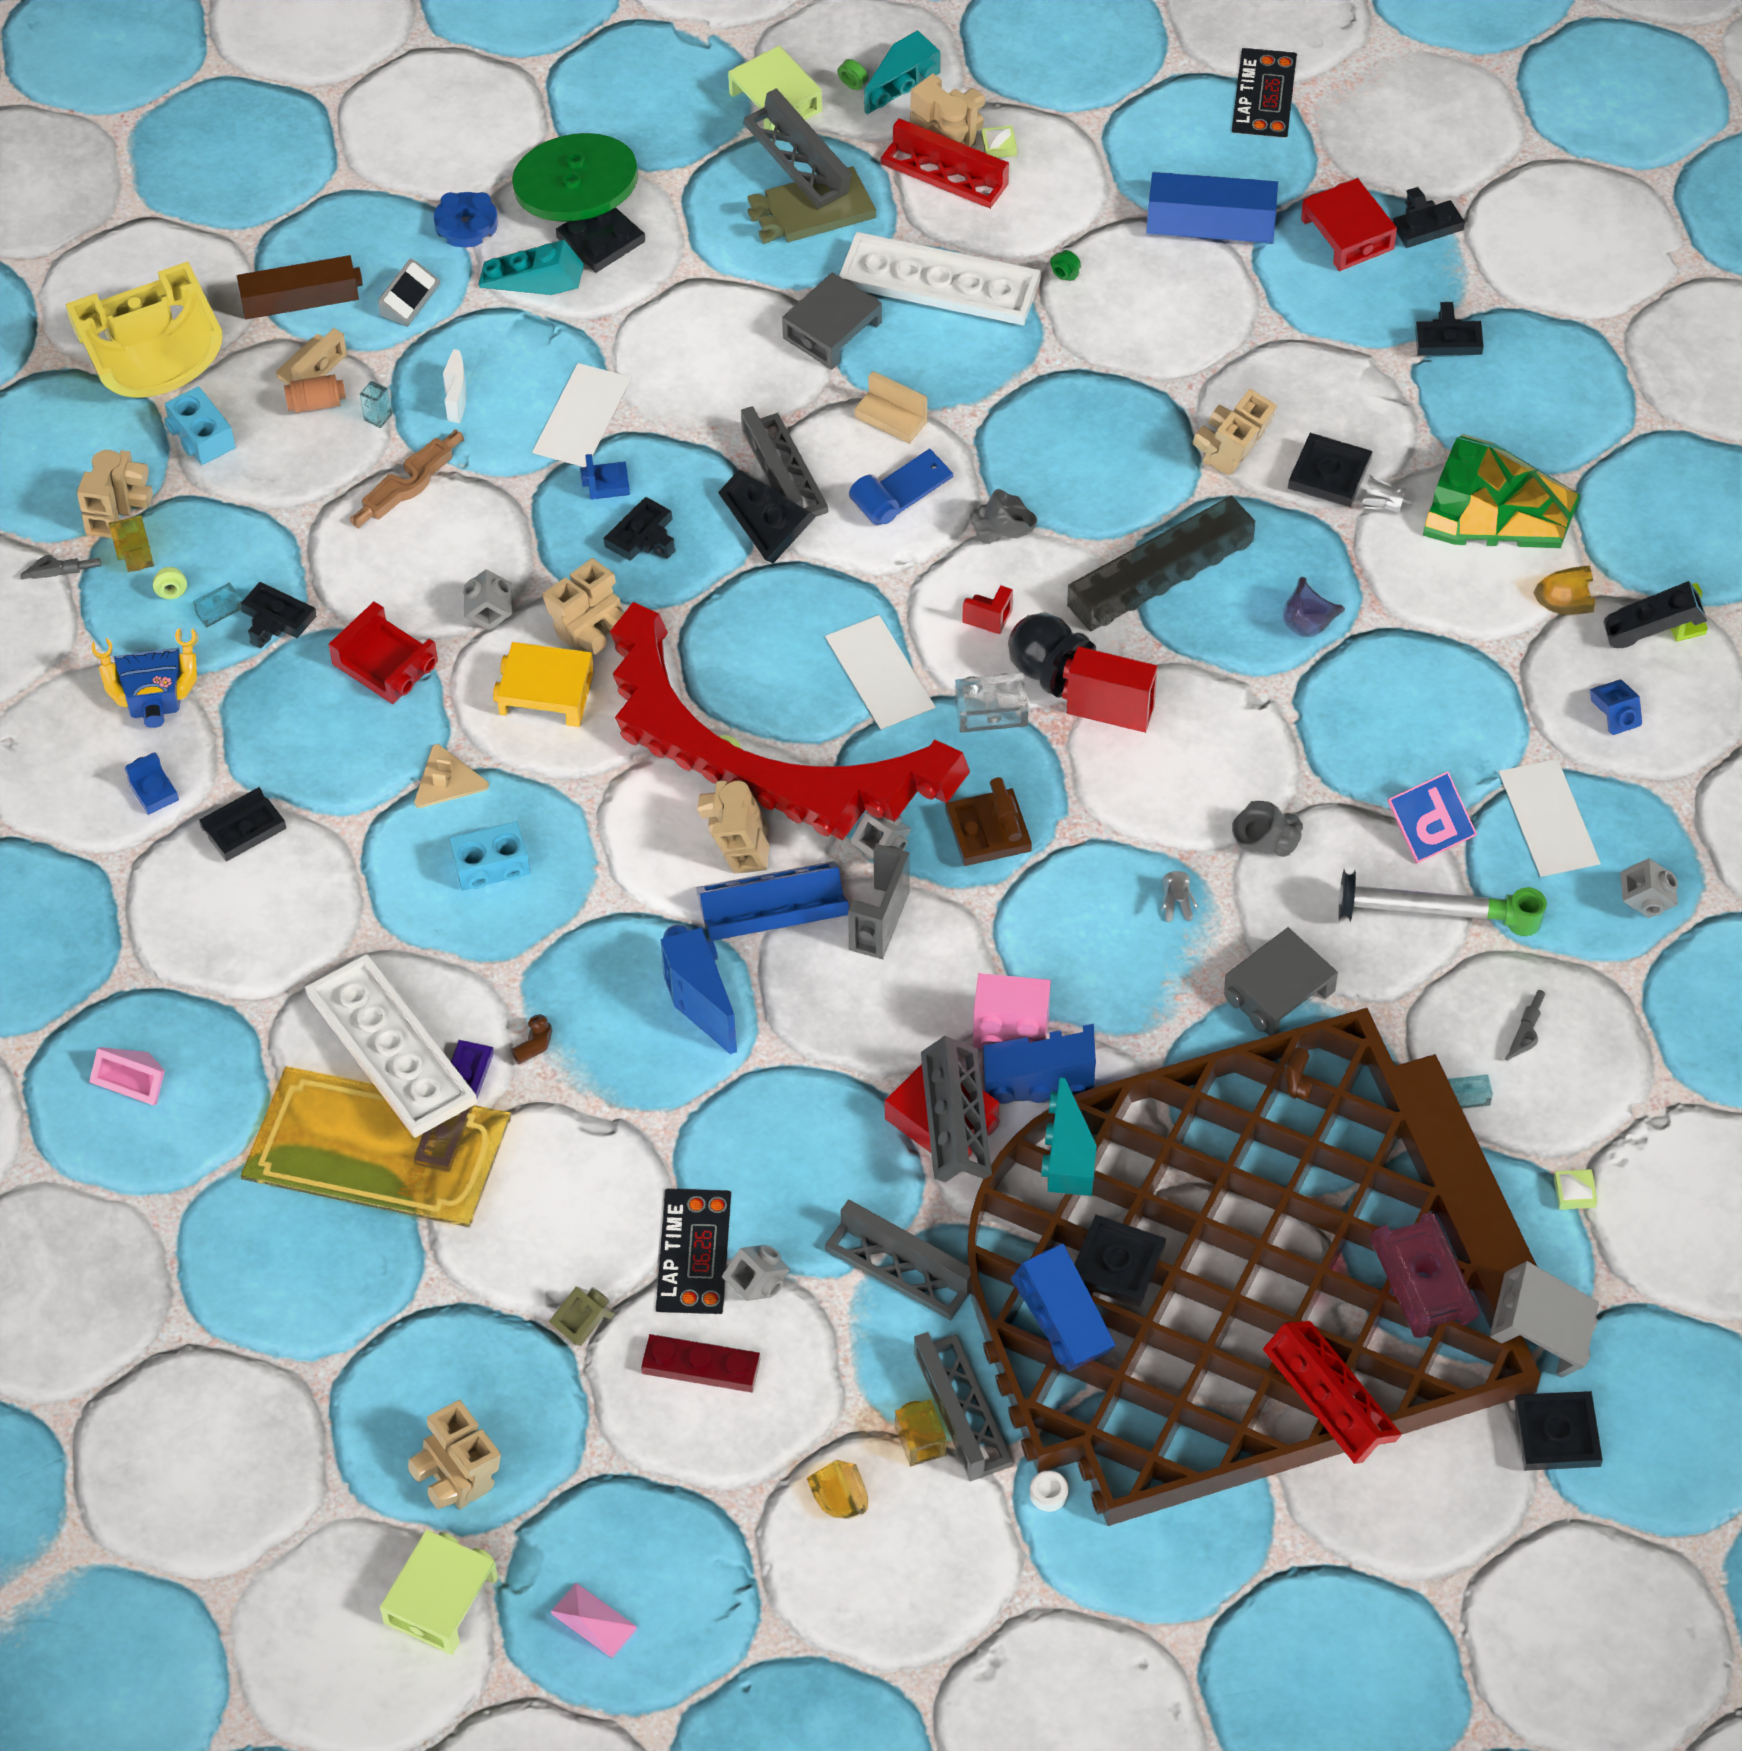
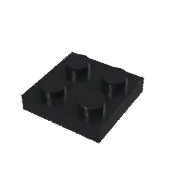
(601, 238)
(1330, 469)
(1119, 1260)
(1558, 1430)

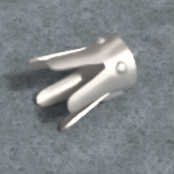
(1384, 496)
(1177, 886)

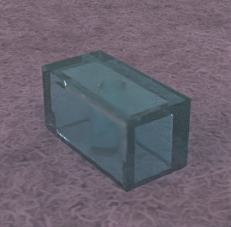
(375, 404)
(217, 605)
(1472, 1091)

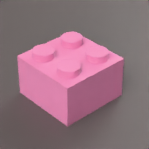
(1010, 1009)

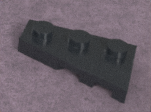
(764, 514)

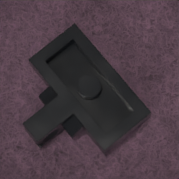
(1426, 220)
(1449, 335)
(643, 531)
(275, 613)

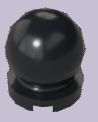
(1041, 648)

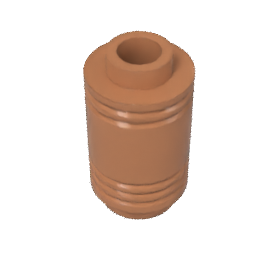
(314, 393)

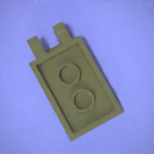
(799, 218)

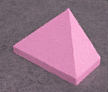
(128, 1073)
(593, 1620)

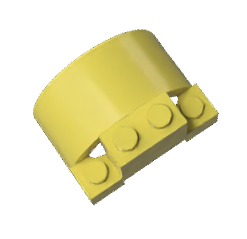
(145, 346)

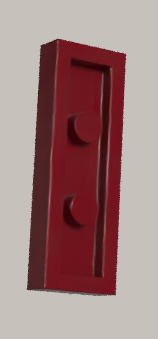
(700, 1363)

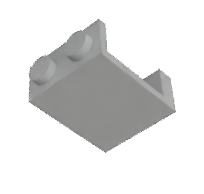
(1546, 1314)

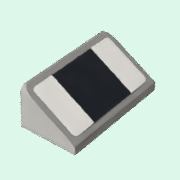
(407, 293)

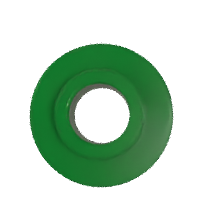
(1065, 265)

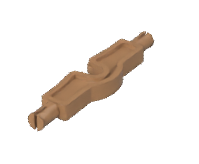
(396, 489)

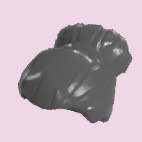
(1002, 517)
(1266, 829)

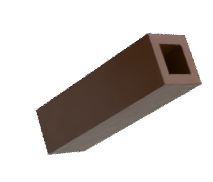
(299, 287)

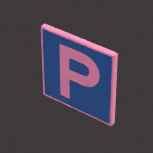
(1432, 817)

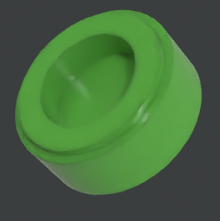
(852, 74)

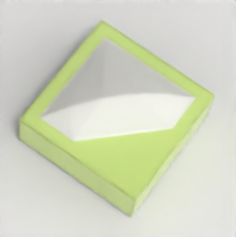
(999, 141)
(1575, 1189)

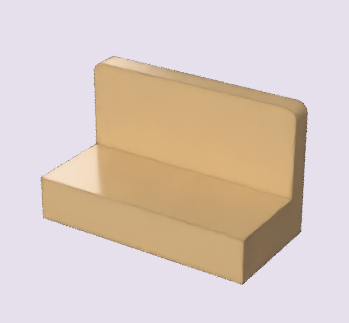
(314, 358)
(893, 408)

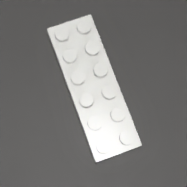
(941, 278)
(391, 1045)

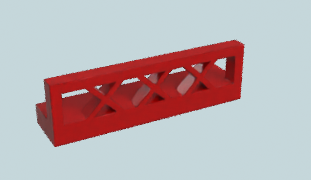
(951, 159)
(1330, 1390)

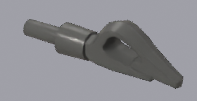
(50, 567)
(1526, 1027)

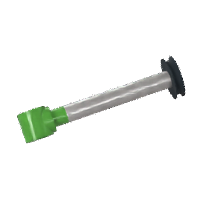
(1509, 909)

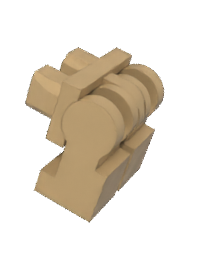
(946, 113)
(1235, 431)
(112, 490)
(584, 607)
(737, 825)
(457, 1458)

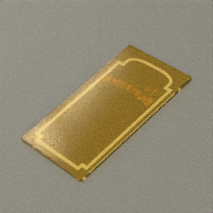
(351, 1146)

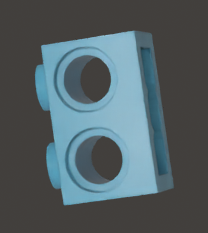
(199, 426)
(489, 850)

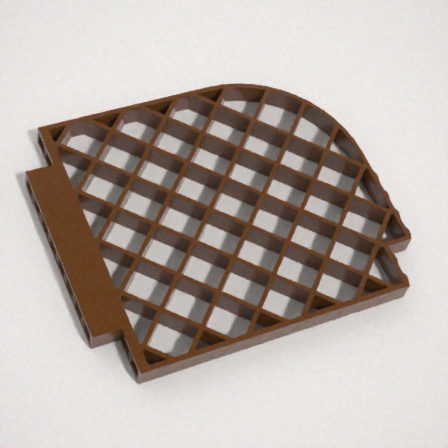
(1454, 1186)

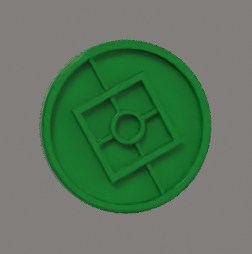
(575, 177)

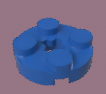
(465, 204)

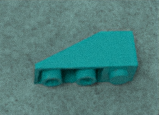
(901, 70)
(537, 270)
(1073, 1149)

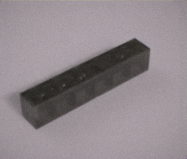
(1161, 563)

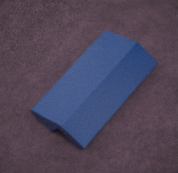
(1212, 207)
(772, 901)

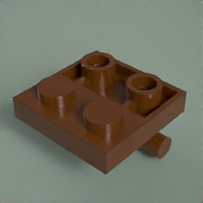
(988, 825)

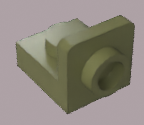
(581, 1314)

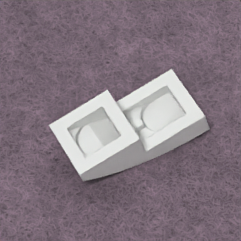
(455, 387)

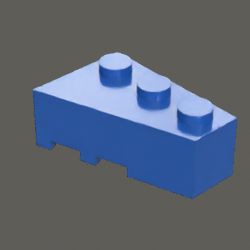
(1032, 1070)
(1063, 1308)

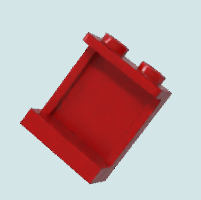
(1350, 223)
(382, 654)

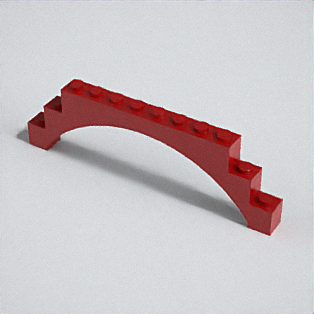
(817, 795)

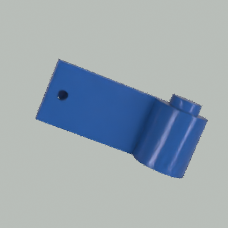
(901, 489)

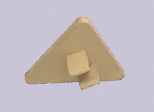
(447, 779)

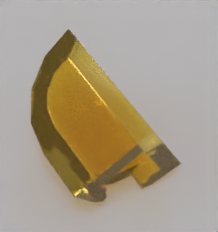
(1566, 591)
(839, 1490)

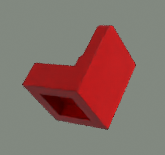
(987, 612)

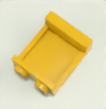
(545, 680)

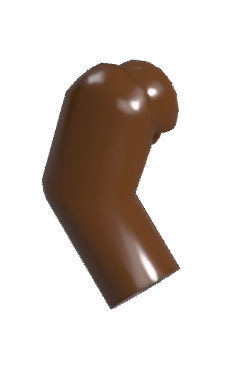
(537, 1041)
(1293, 1071)

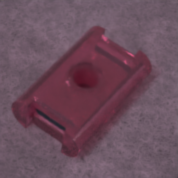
(1422, 1299)

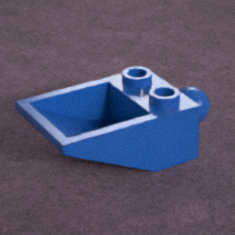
(696, 983)

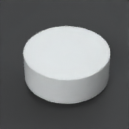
(1049, 1491)

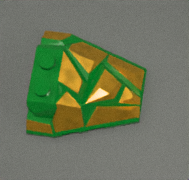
(1498, 498)

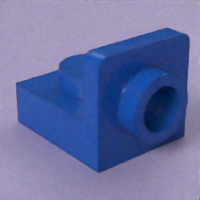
(605, 479)
(1619, 704)
(150, 783)

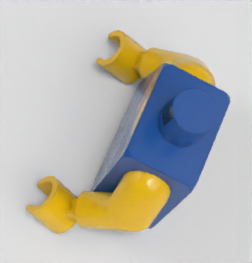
(151, 680)

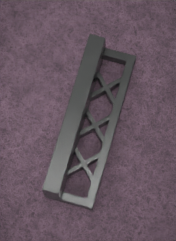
(806, 142)
(772, 464)
(947, 1108)
(908, 1249)
(954, 1409)

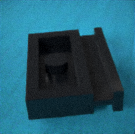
(242, 824)

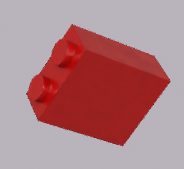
(1110, 689)
(908, 1112)

